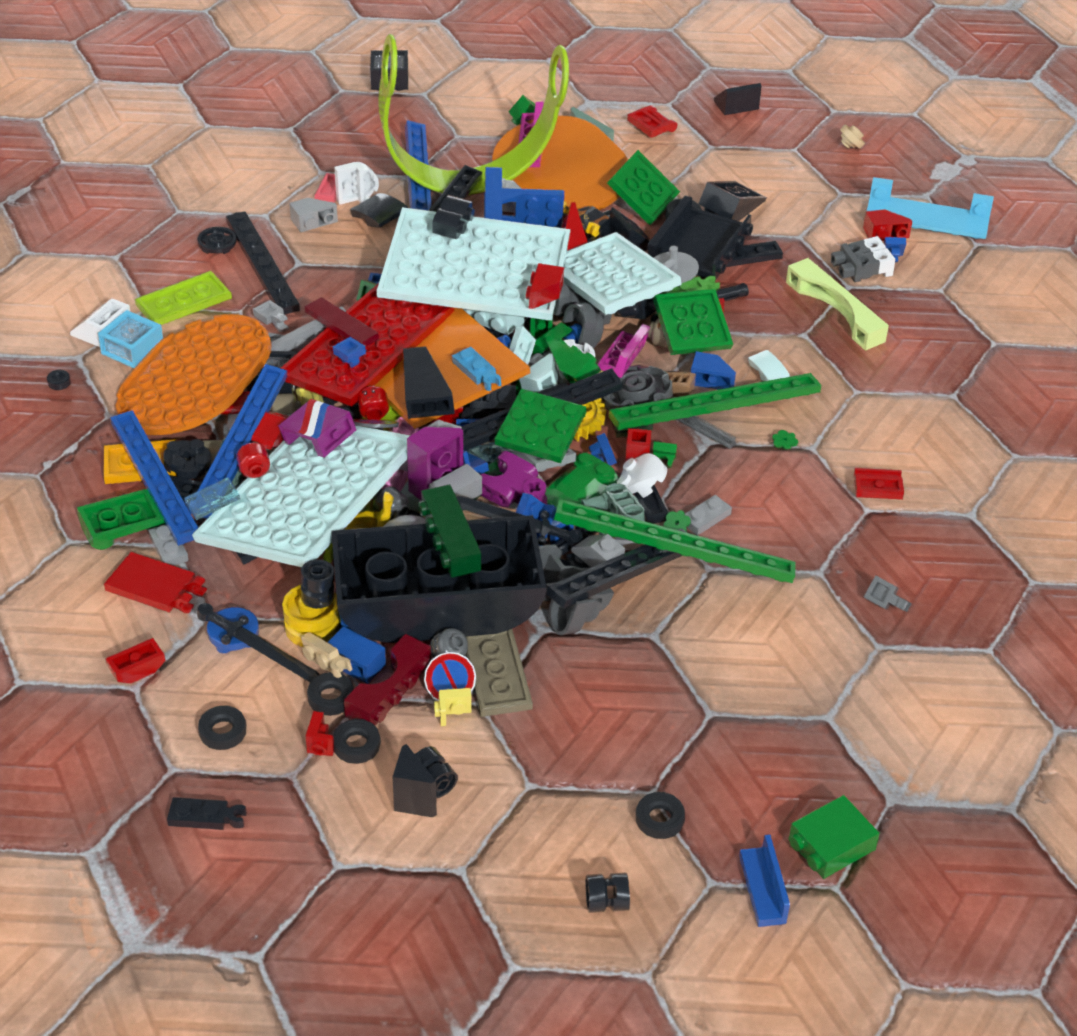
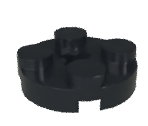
(175, 460)

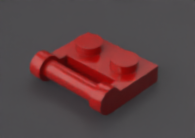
(651, 121)

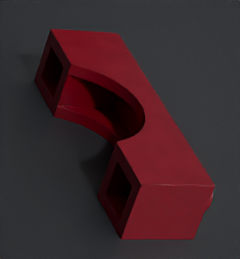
(374, 701)

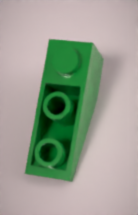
(572, 361)

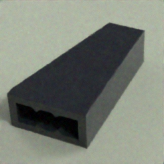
(425, 386)

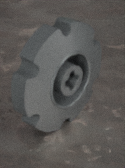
(640, 387)

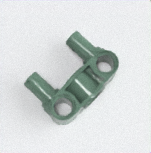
(617, 500)

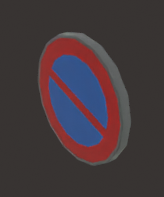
(375, 424)

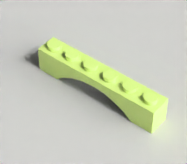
(811, 280)

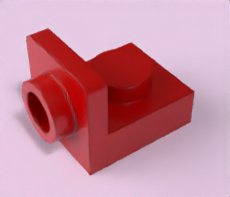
(317, 737)

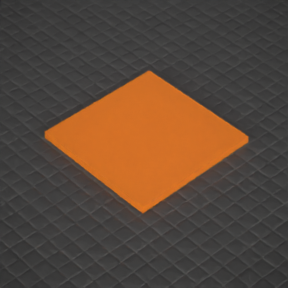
(452, 336)

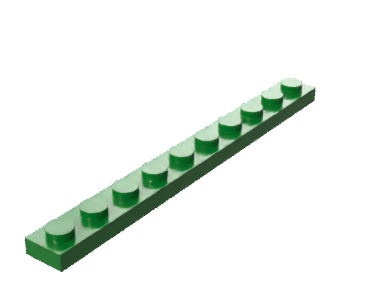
(714, 401)
(675, 541)

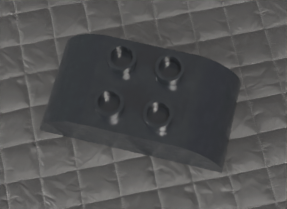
(396, 584)

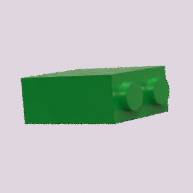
(833, 836)

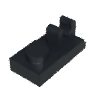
(499, 399)

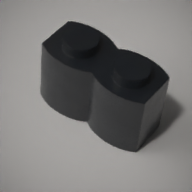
(452, 217)

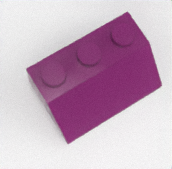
(432, 455)

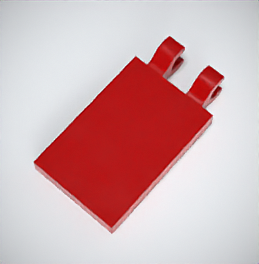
(155, 583)

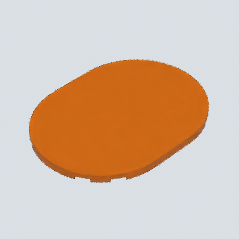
(575, 160)
(195, 373)

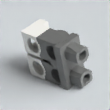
(863, 259)

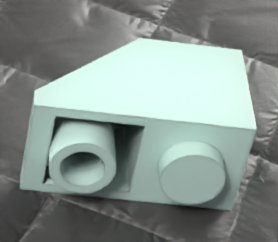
(542, 375)

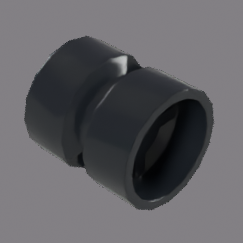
(317, 584)
(440, 770)
(597, 893)

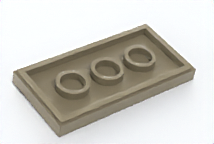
(499, 674)

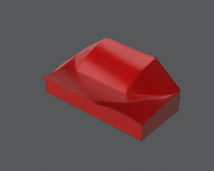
(136, 662)

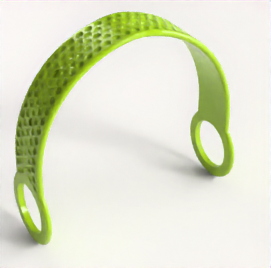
(512, 163)

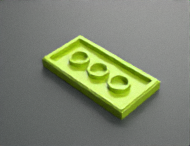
(183, 298)

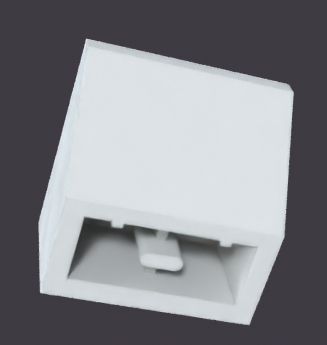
(98, 320)

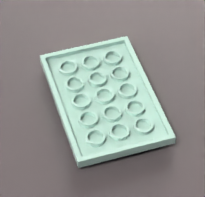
(615, 273)

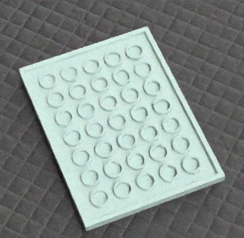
(478, 271)
(305, 497)

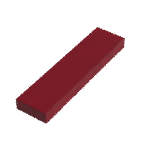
(341, 322)

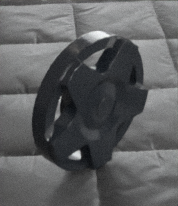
(217, 241)

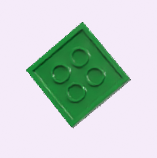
(643, 187)
(692, 321)
(540, 425)

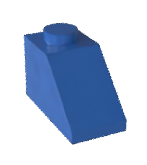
(712, 371)

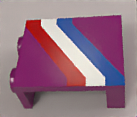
(321, 423)

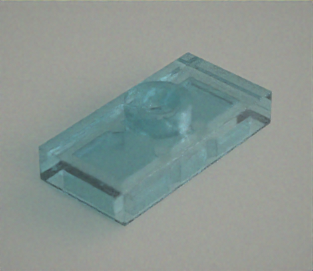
(488, 452)
(212, 498)

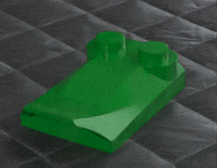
(581, 481)
(118, 517)

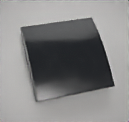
(378, 210)

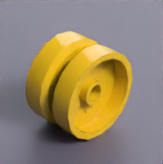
(302, 619)

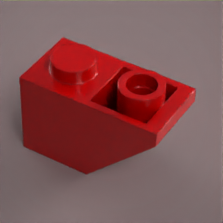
(886, 224)
(546, 285)
(268, 430)
(638, 443)

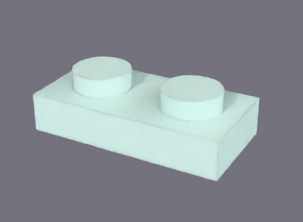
(522, 344)

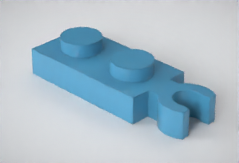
(476, 368)

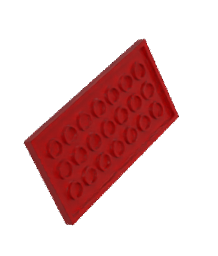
(399, 327)

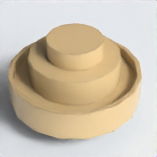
(852, 136)

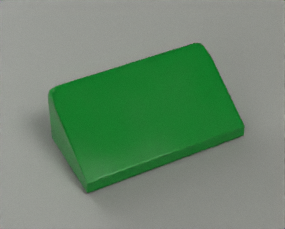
(559, 331)

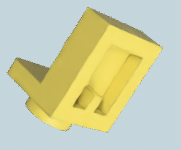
(452, 702)

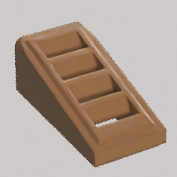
(682, 383)

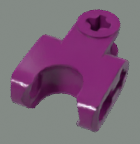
(517, 479)

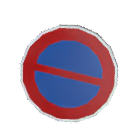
(449, 672)

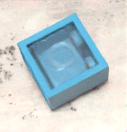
(129, 338)

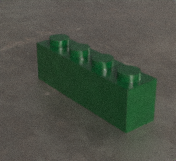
(450, 531)

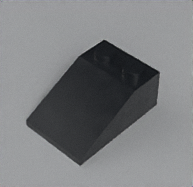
(730, 199)

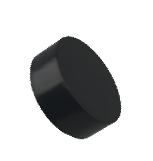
(58, 380)

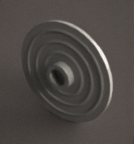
(679, 263)

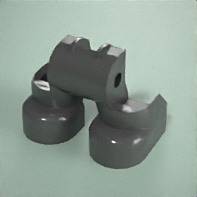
(578, 309)
(572, 618)

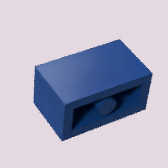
(365, 655)

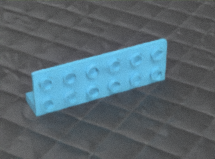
(933, 216)

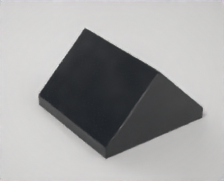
(739, 99)
(628, 229)
(413, 786)

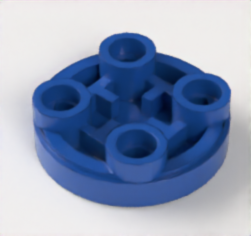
(232, 614)

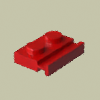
(878, 483)

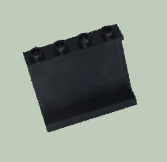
(701, 235)

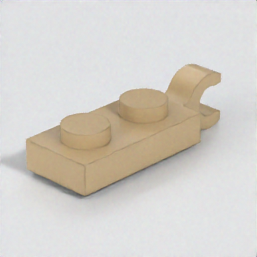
(324, 655)

